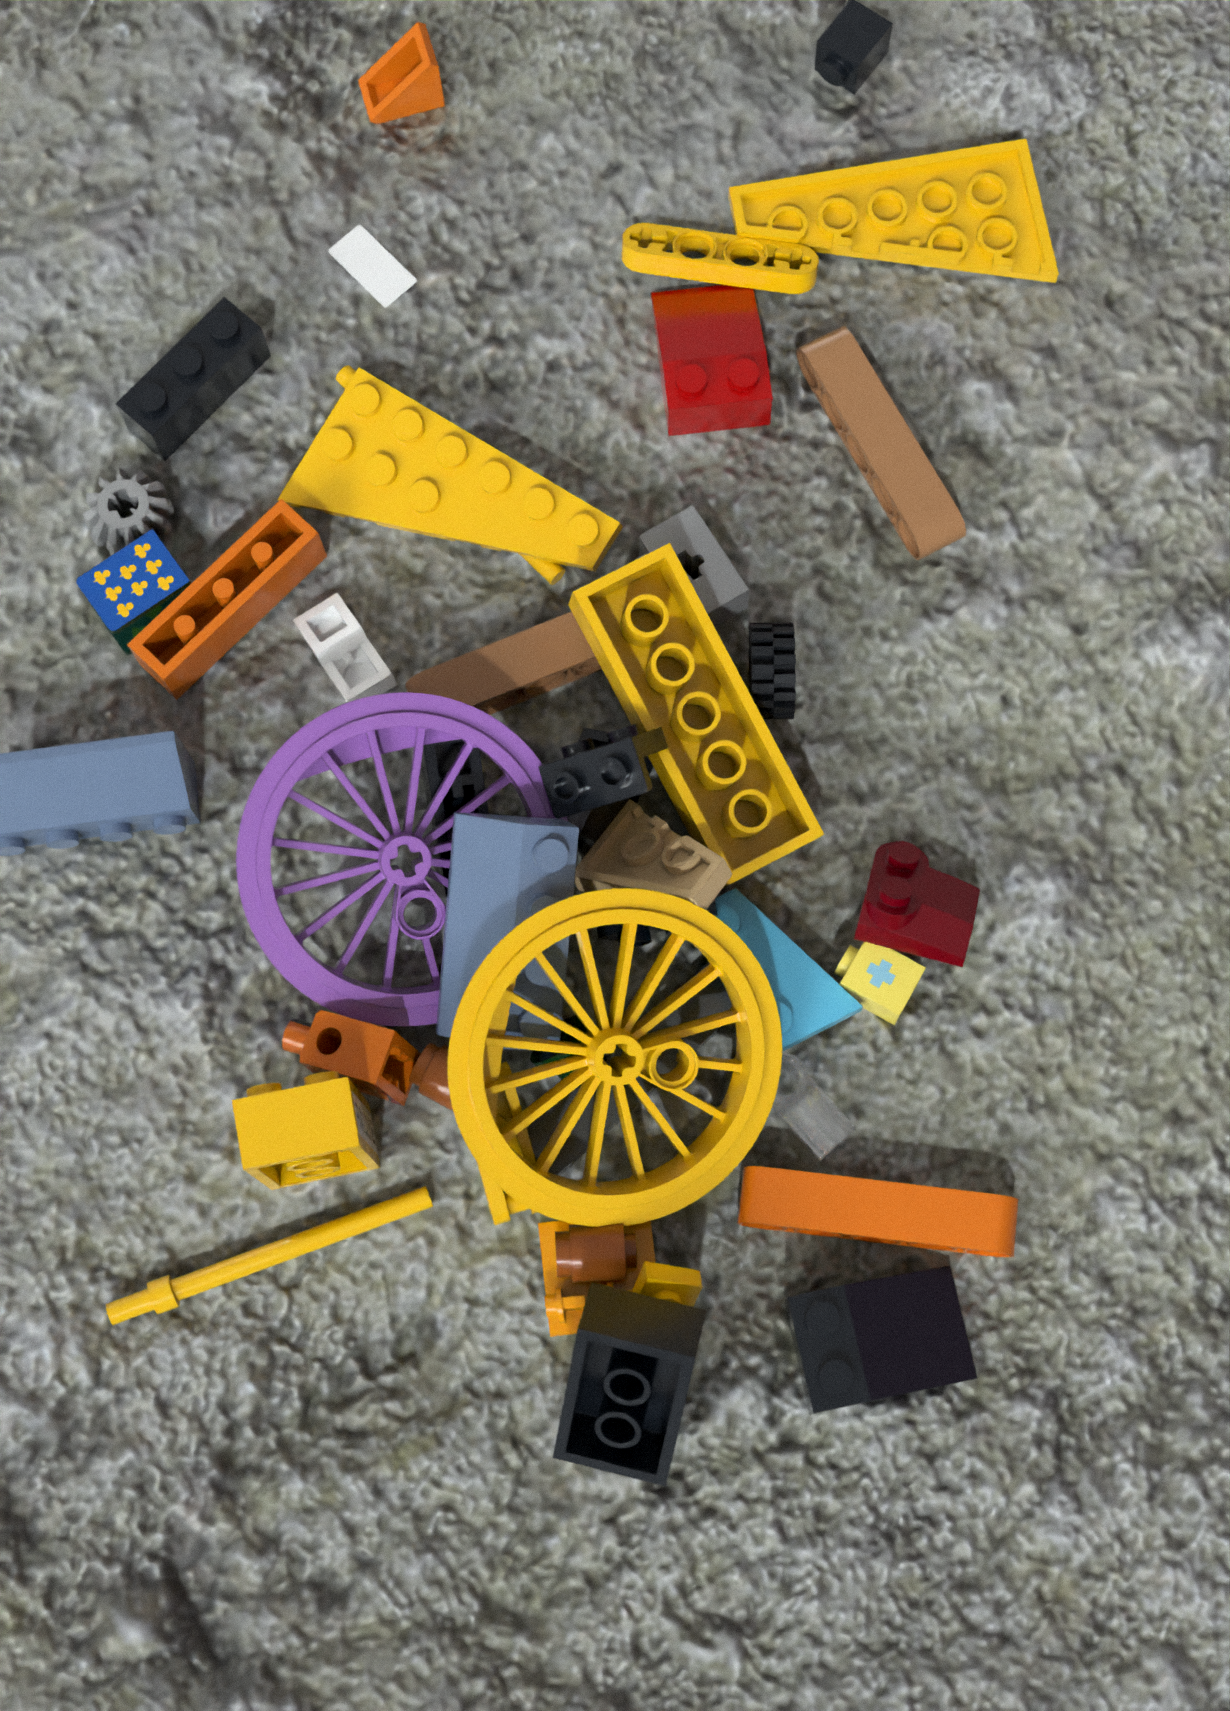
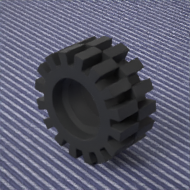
(772, 669)

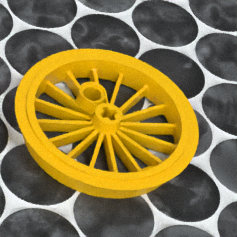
(480, 1036)

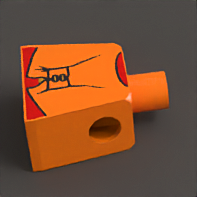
(368, 1054)

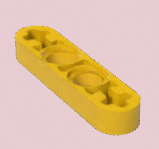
(792, 270)

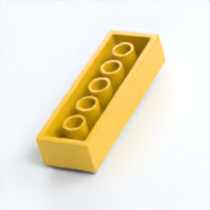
(680, 677)

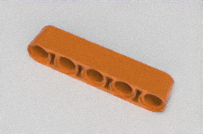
(878, 1211)

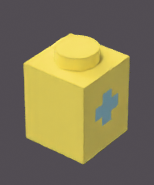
(879, 979)

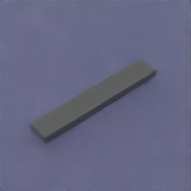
(706, 1002)

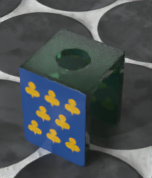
(133, 587)

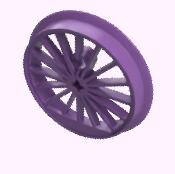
(338, 738)

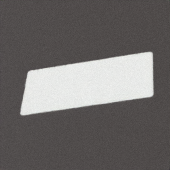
(372, 266)

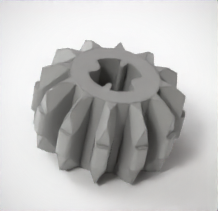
(138, 495)

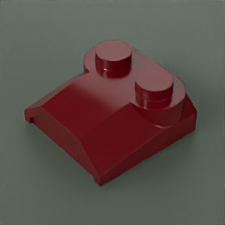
(916, 906)

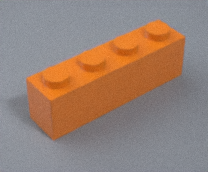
(228, 599)

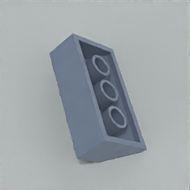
(96, 791)
(497, 879)

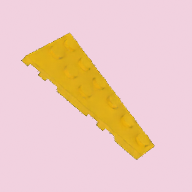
(935, 210)
(424, 475)

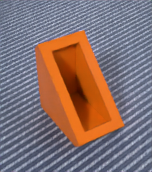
(403, 79)

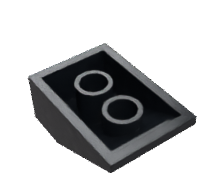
(879, 1339)

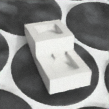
(344, 650)

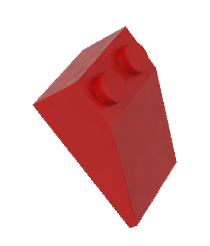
(711, 359)

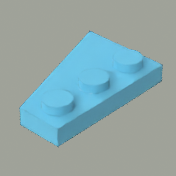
(803, 991)

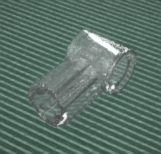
(811, 1112)

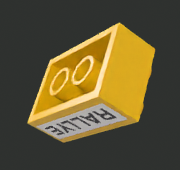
(305, 1131)

